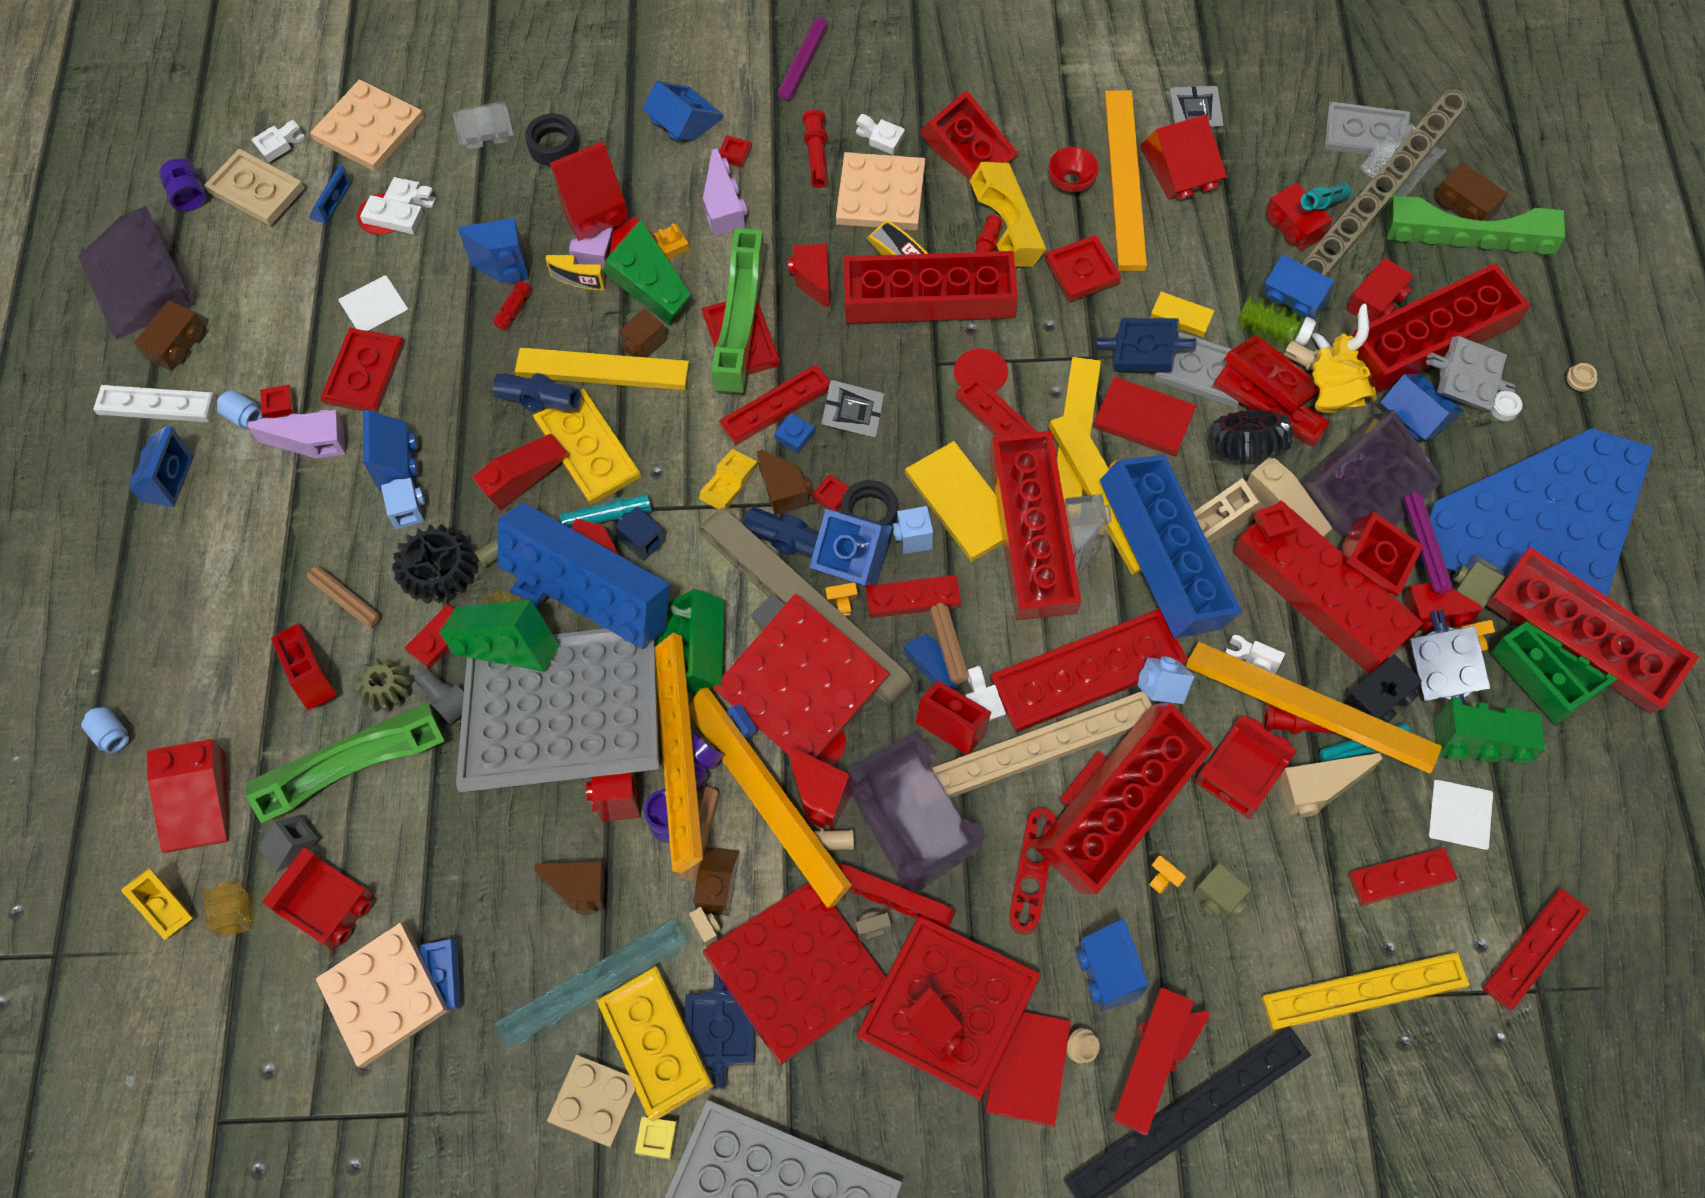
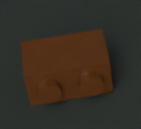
(1470, 194)
(170, 335)

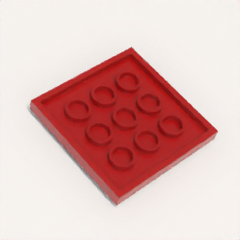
(802, 679)
(796, 972)
(974, 983)

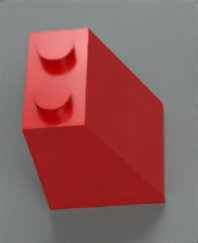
(1184, 157)

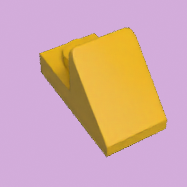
(157, 903)

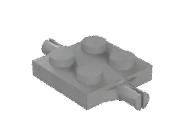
(1471, 373)

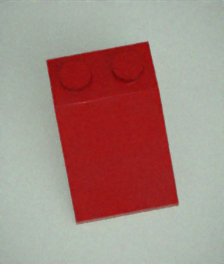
(966, 136)
(589, 191)
(188, 795)

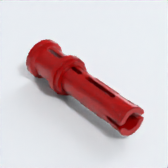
(815, 138)
(1280, 719)

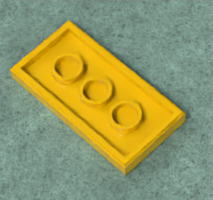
(595, 454)
(959, 499)
(654, 1044)

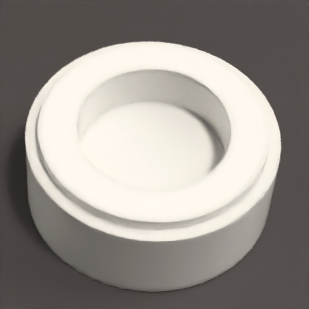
(1305, 331)
(1506, 406)

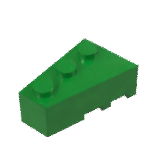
(647, 274)
(501, 634)
(1549, 673)
(1488, 733)

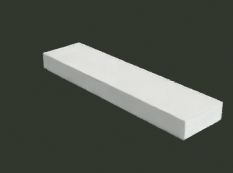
(155, 403)

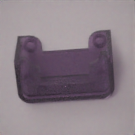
(912, 813)

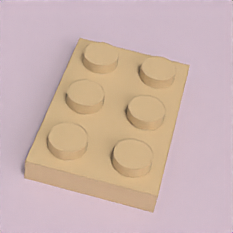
(254, 187)

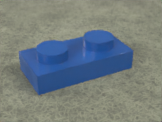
(443, 965)

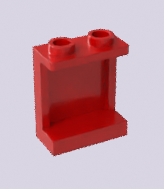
(1246, 766)
(318, 900)

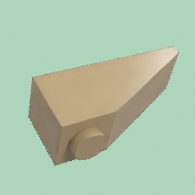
(1276, 483)
(1228, 511)
(1315, 785)

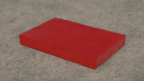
(762, 349)
(362, 370)
(1273, 373)
(1144, 416)
(1031, 1071)

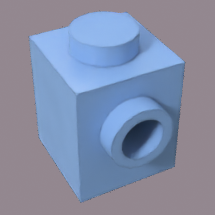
(403, 502)
(913, 530)
(1165, 680)

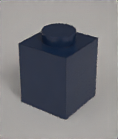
(639, 533)

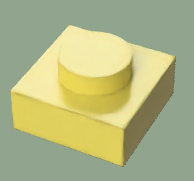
(656, 1138)

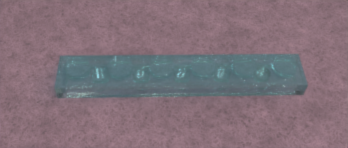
(590, 983)

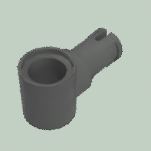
(445, 699)

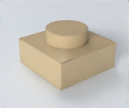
(705, 925)

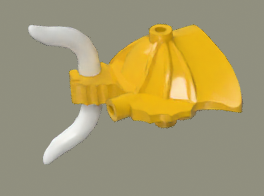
(1339, 372)

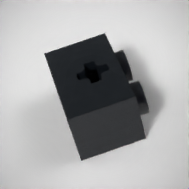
(1390, 678)

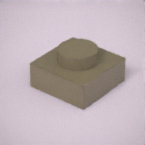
(872, 926)

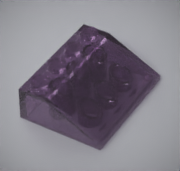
(133, 273)
(1371, 474)

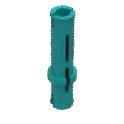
(1322, 202)
(607, 511)

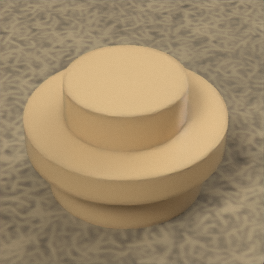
(1582, 377)
(1082, 1046)

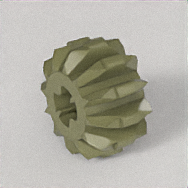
(369, 685)

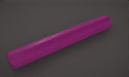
(802, 58)
(1425, 535)

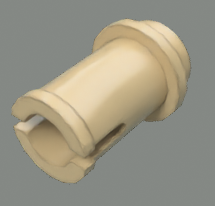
(1301, 355)
(836, 839)

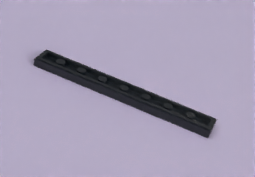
(1189, 1117)

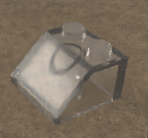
(484, 123)
(1387, 148)
(1087, 527)

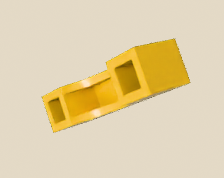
(999, 189)

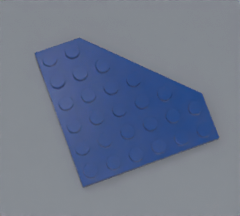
(1561, 502)

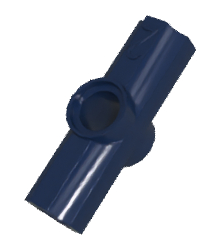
(536, 392)
(785, 533)

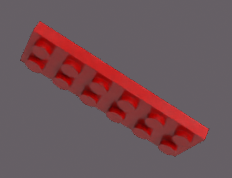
(1083, 670)

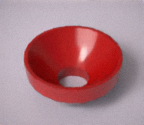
(1073, 161)

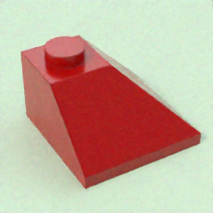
(820, 787)

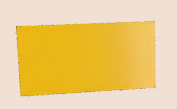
(1192, 317)

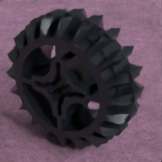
(1251, 435)
(450, 553)

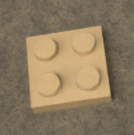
(593, 1101)

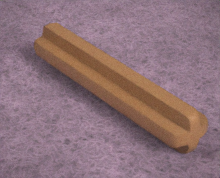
(343, 597)
(949, 643)
(706, 808)

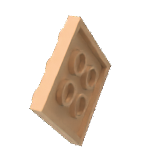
(367, 125)
(880, 190)
(381, 995)

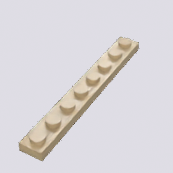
(1042, 745)

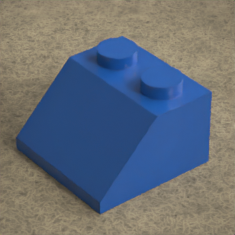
(680, 110)
(496, 249)
(1298, 287)
(1420, 406)
(388, 448)
(161, 468)
(851, 547)
(1112, 966)

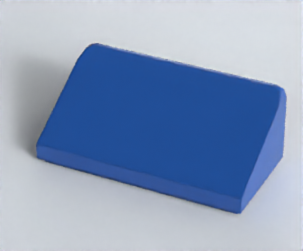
(331, 196)
(928, 659)

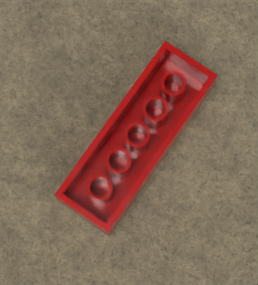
(930, 287)
(1468, 308)
(1034, 526)
(1330, 592)
(1595, 627)
(1124, 798)

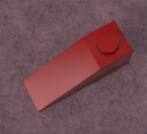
(519, 469)
(303, 667)

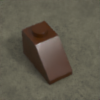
(783, 483)
(716, 881)
(576, 884)

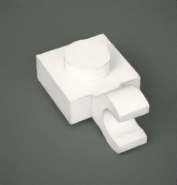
(882, 136)
(275, 142)
(410, 192)
(1256, 654)
(984, 696)

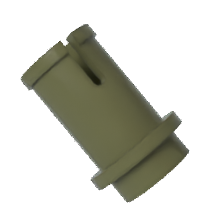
(488, 553)

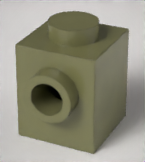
(1478, 579)
(1222, 893)

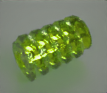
(1269, 320)

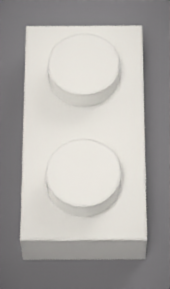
(392, 214)

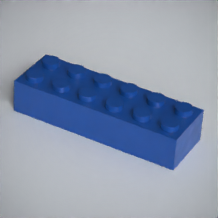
(1170, 546)
(583, 575)

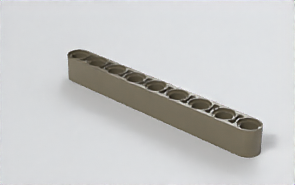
(1388, 178)
(777, 578)

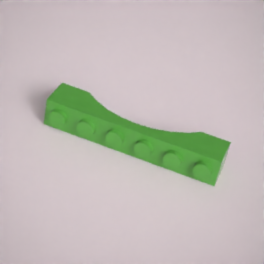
(1419, 221)
(736, 333)
(296, 781)

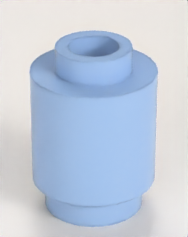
(238, 408)
(105, 730)

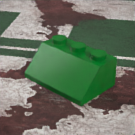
(700, 623)

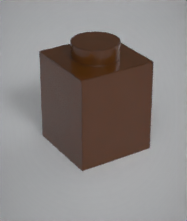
(642, 334)

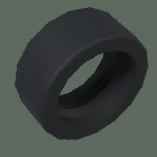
(549, 124)
(872, 489)

